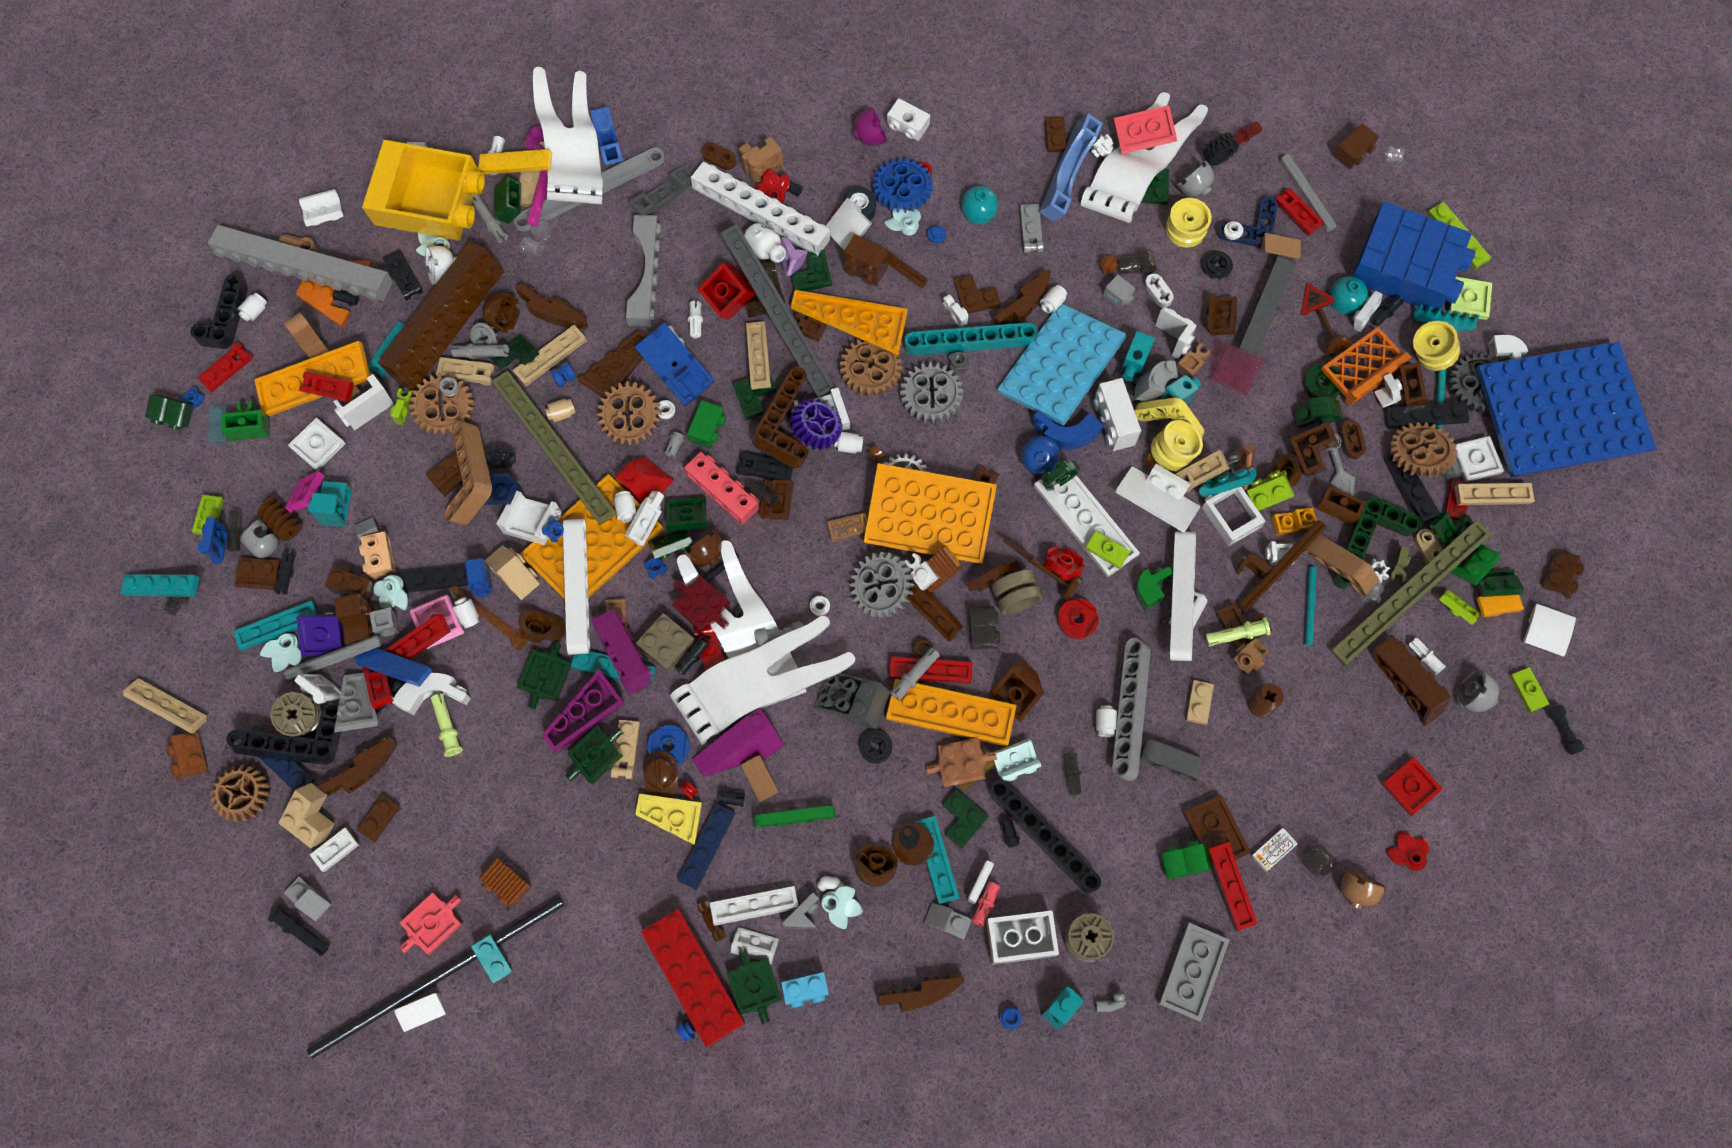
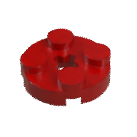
(1065, 563)
(1075, 608)

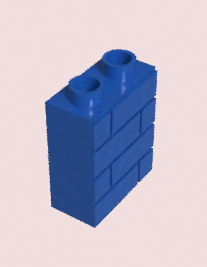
(1414, 257)

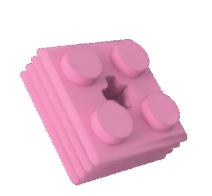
(438, 606)

